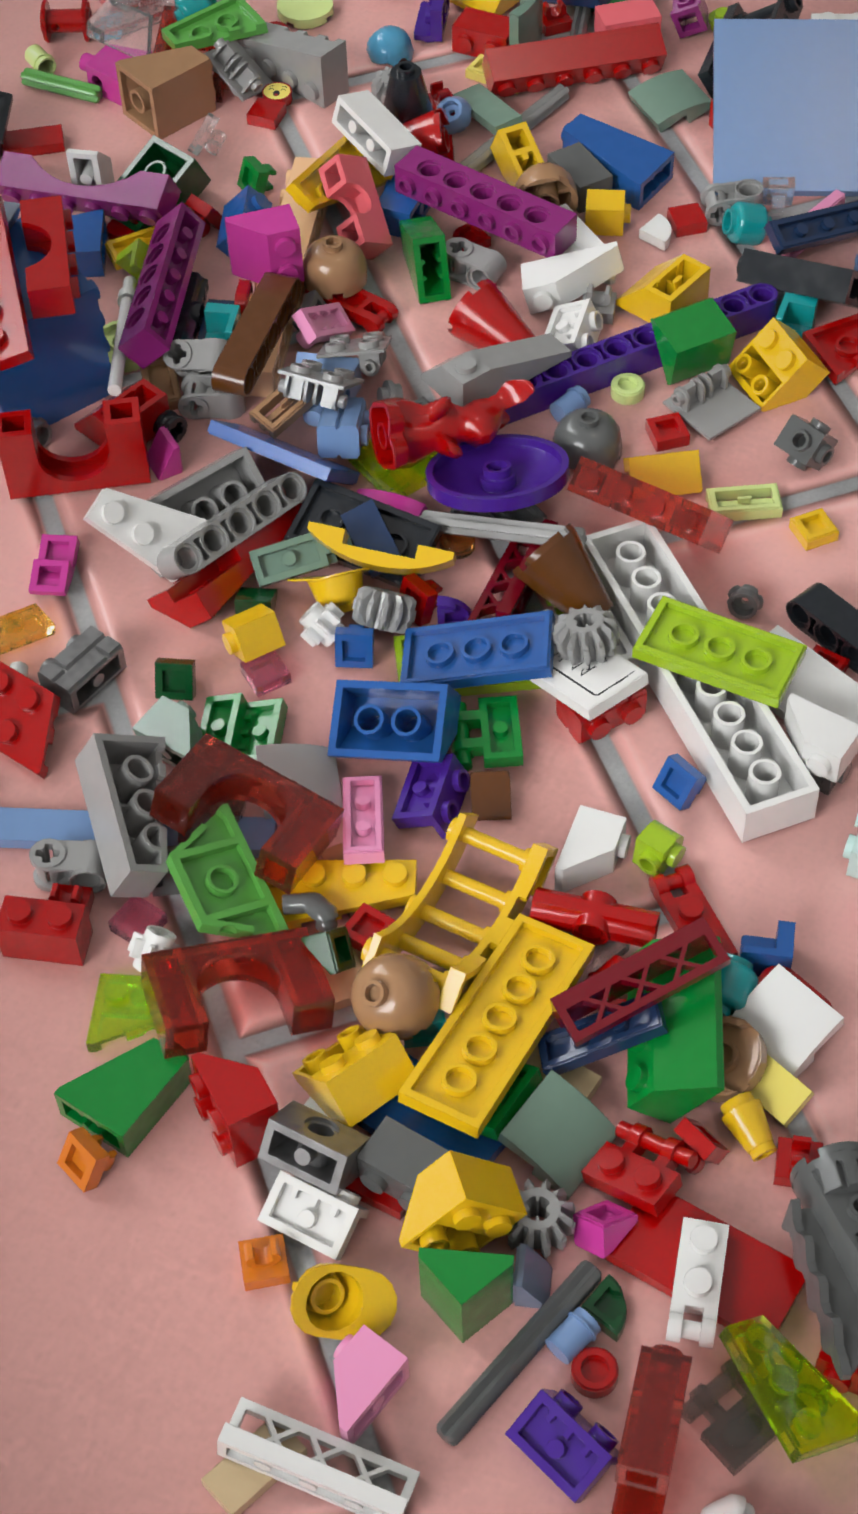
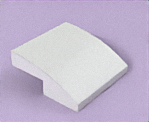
(790, 1019)

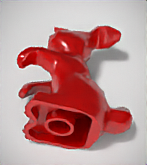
(411, 432)

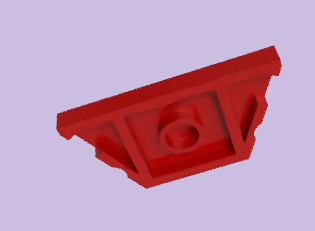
(26, 720)

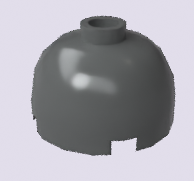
(590, 435)

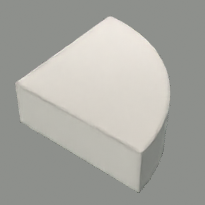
(657, 232)

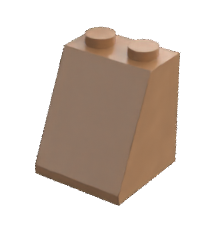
(166, 89)

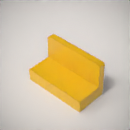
(671, 471)

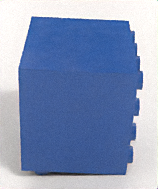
(68, 352)

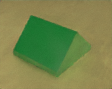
(693, 340)
(466, 1287)

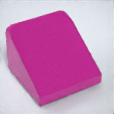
(165, 455)
(602, 1227)

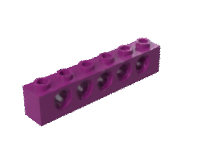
(486, 202)
(162, 286)

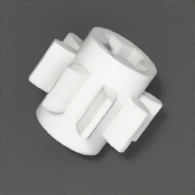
(321, 623)
(154, 939)

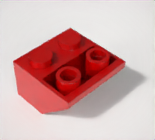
(151, 402)
(235, 1103)

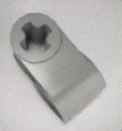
(729, 193)
(473, 263)
(194, 355)
(210, 402)
(71, 864)

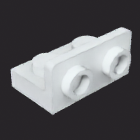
(575, 324)
(312, 1214)

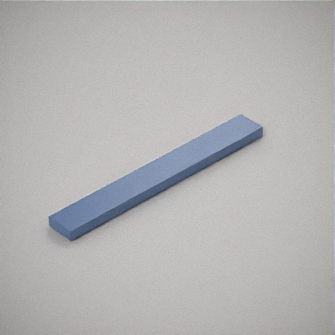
(29, 825)

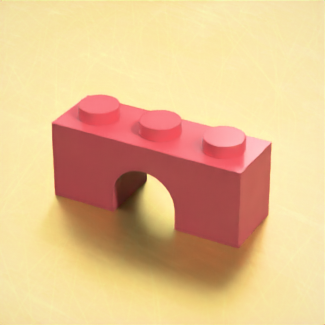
(351, 183)

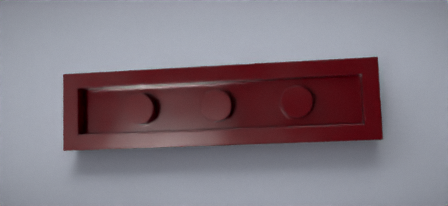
(517, 593)
(636, 973)

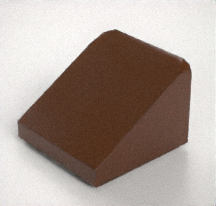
(491, 795)

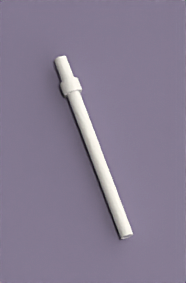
(118, 358)

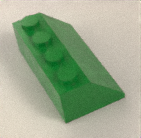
(687, 1063)

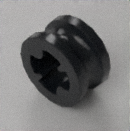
(174, 423)

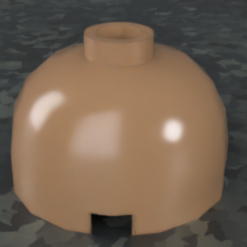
(549, 183)
(334, 267)
(395, 995)

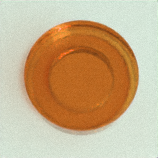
(461, 545)

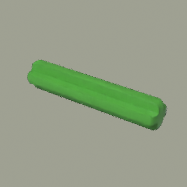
(61, 85)

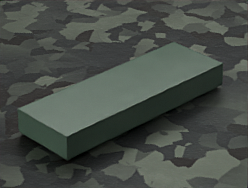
(489, 109)

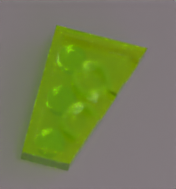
(791, 1392)

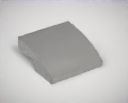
(305, 765)

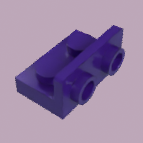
(432, 21)
(432, 795)
(564, 1442)

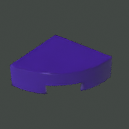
(451, 610)

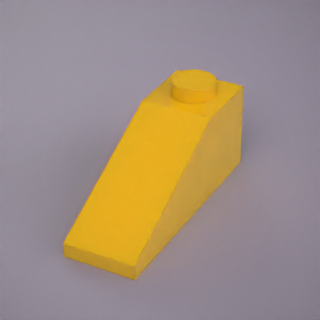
(515, 151)

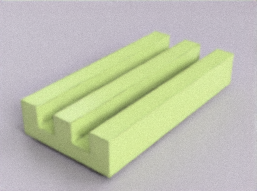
(744, 502)

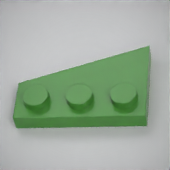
(223, 19)

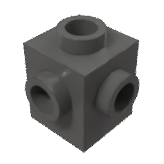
(806, 442)

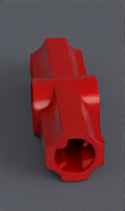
(595, 917)

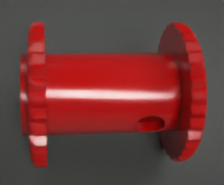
(64, 20)

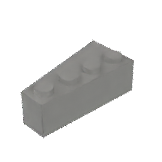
(306, 63)
(118, 789)

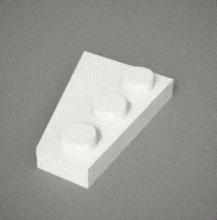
(139, 524)

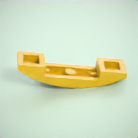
(426, 559)

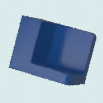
(769, 952)

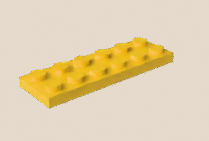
(495, 1026)

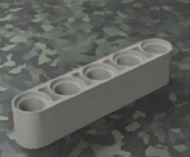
(219, 529)

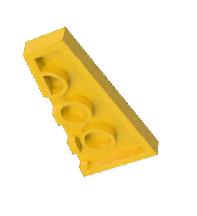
(308, 188)
(350, 886)

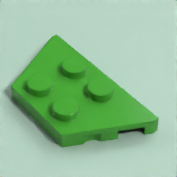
(219, 881)

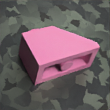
(366, 1379)

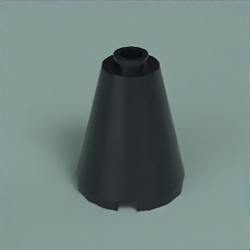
(407, 92)

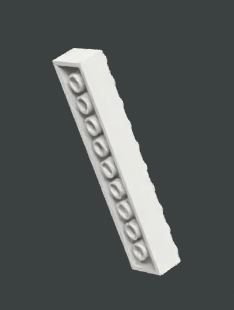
(728, 736)

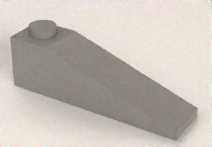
(486, 369)

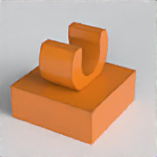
(85, 1158)
(264, 1262)

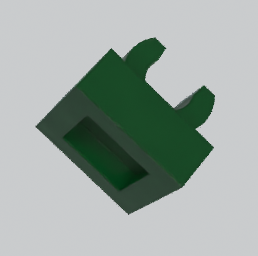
(175, 679)

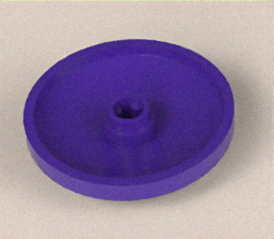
(499, 476)

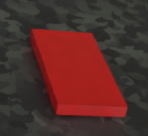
(754, 1277)

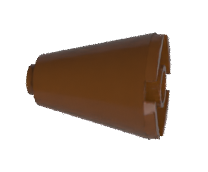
(564, 574)

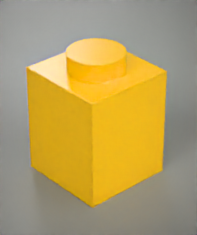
(606, 212)
(252, 633)

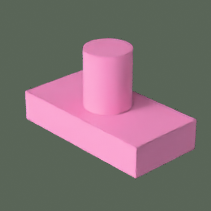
(320, 323)

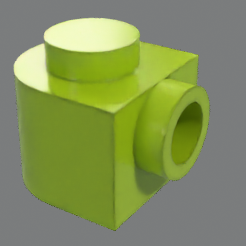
(658, 848)

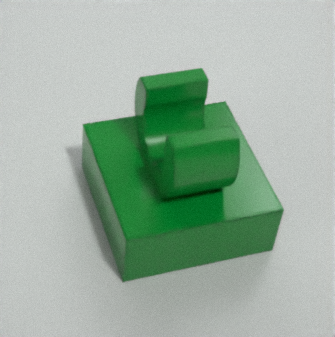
(255, 174)

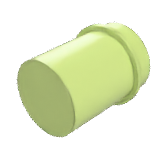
(40, 59)

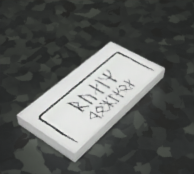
(593, 687)

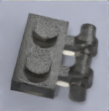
(734, 1434)

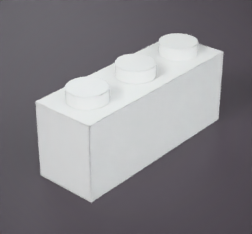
(373, 130)

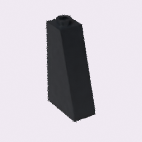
(799, 277)

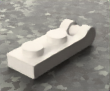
(698, 1281)

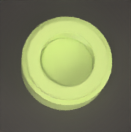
(627, 389)

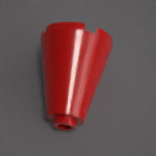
(431, 132)
(487, 318)

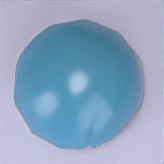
(389, 45)

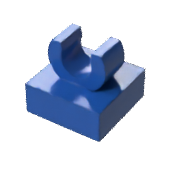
(354, 646)
(679, 782)

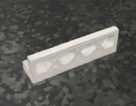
(313, 1473)

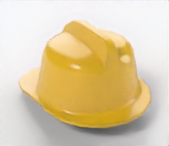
(338, 588)
(340, 1299)

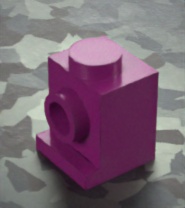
(686, 10)

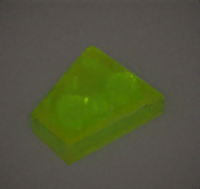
(118, 1011)

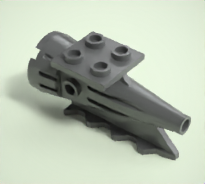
(827, 1246)

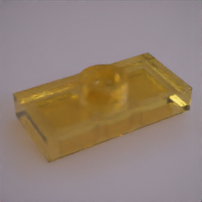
(24, 627)

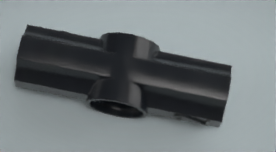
(192, 308)

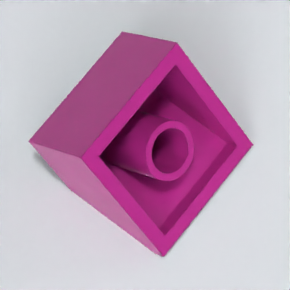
(265, 243)

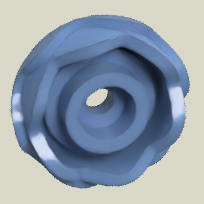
(462, 115)

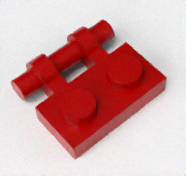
(633, 1178)

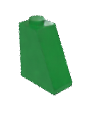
(426, 258)
(125, 1095)

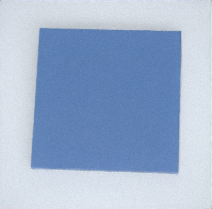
(786, 102)

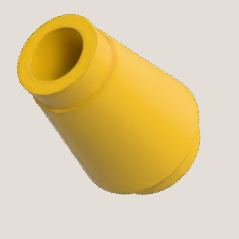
(748, 1124)

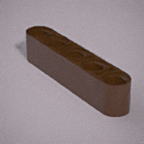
(256, 334)

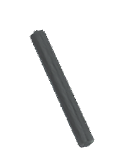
(517, 1353)

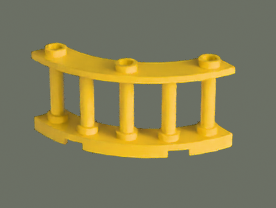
(399, 936)

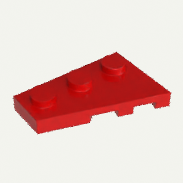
(836, 346)

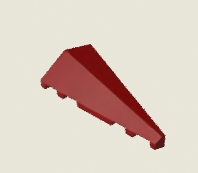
(204, 593)

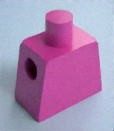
(102, 71)

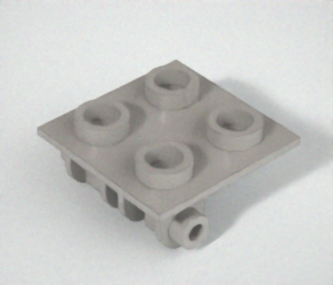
(237, 69)
(370, 350)
(328, 384)
(711, 402)

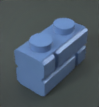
(343, 430)

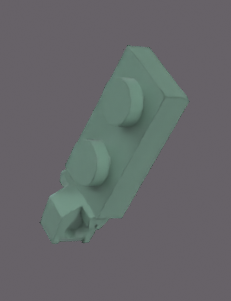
(290, 559)

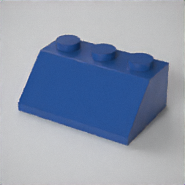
(393, 720)

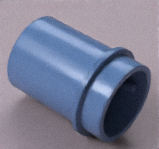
(573, 399)
(573, 1335)

